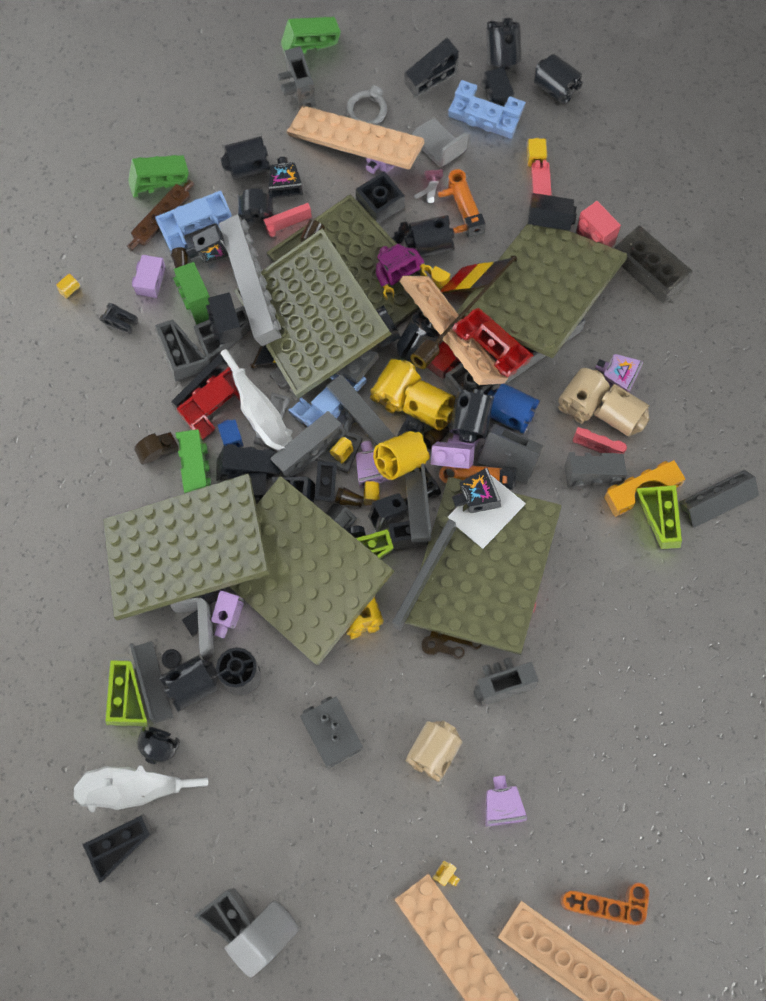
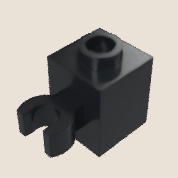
(411, 424)

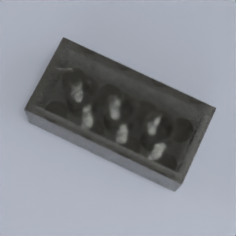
(653, 264)

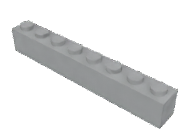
(250, 280)

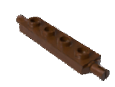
(148, 226)

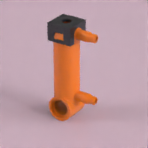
(473, 221)
(504, 475)

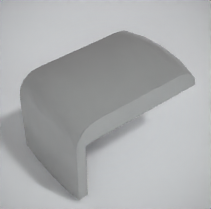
(439, 143)
(205, 626)
(262, 939)

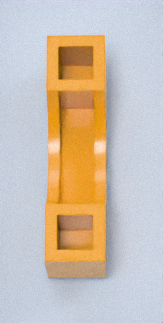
(622, 497)

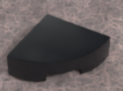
(191, 623)

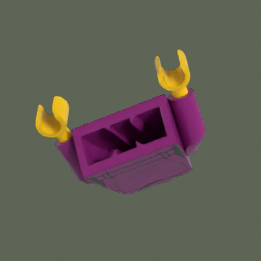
(398, 262)

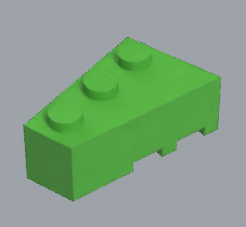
(310, 33)
(156, 172)
(193, 291)

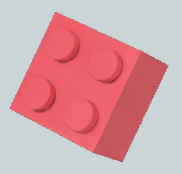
(598, 225)

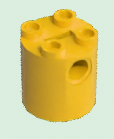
(393, 384)
(429, 404)
(400, 455)
(368, 620)

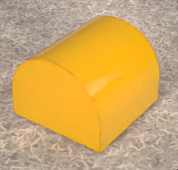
(440, 277)
(67, 285)
(342, 449)
(371, 492)

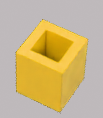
(536, 150)

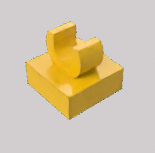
(446, 875)

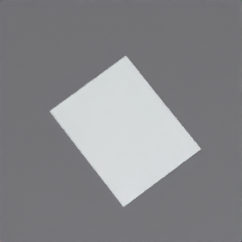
(487, 524)

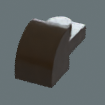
(153, 446)

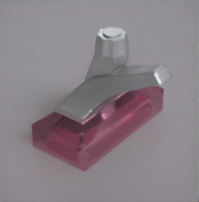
(432, 178)

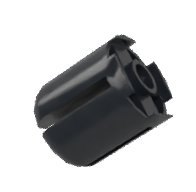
(414, 335)

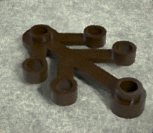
(439, 647)

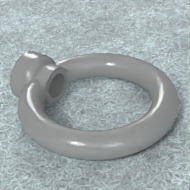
(374, 94)

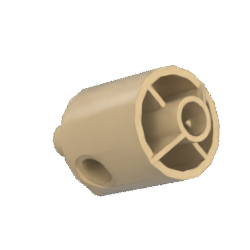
(583, 394)
(623, 411)
(434, 749)

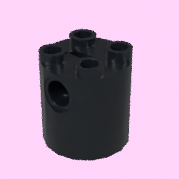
(503, 43)
(557, 78)
(245, 158)
(430, 236)
(471, 415)
(238, 671)
(190, 682)

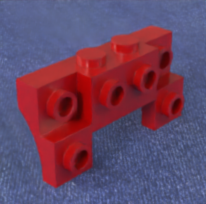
(495, 340)
(208, 400)

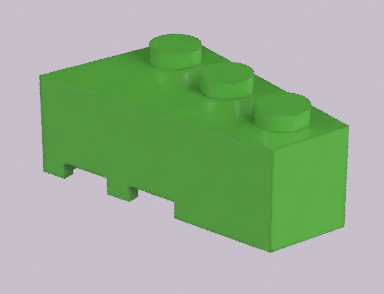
(193, 460)

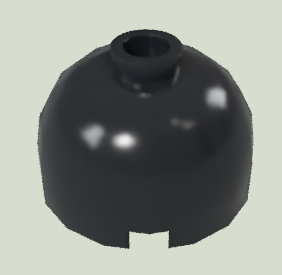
(156, 745)

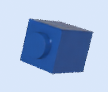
(230, 433)

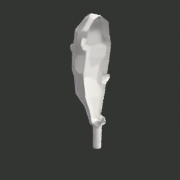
(258, 409)
(125, 786)

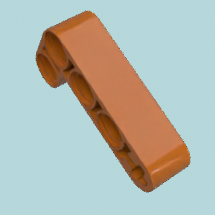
(603, 904)

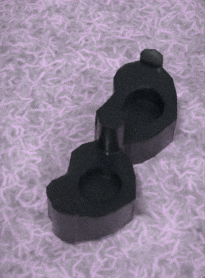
(399, 235)

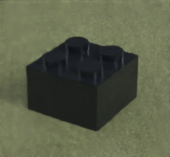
(380, 197)
(226, 323)

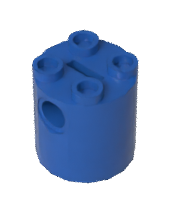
(513, 407)

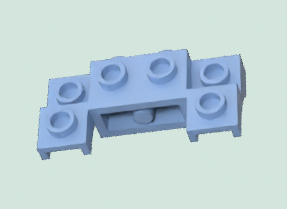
(483, 113)
(191, 218)
(321, 404)

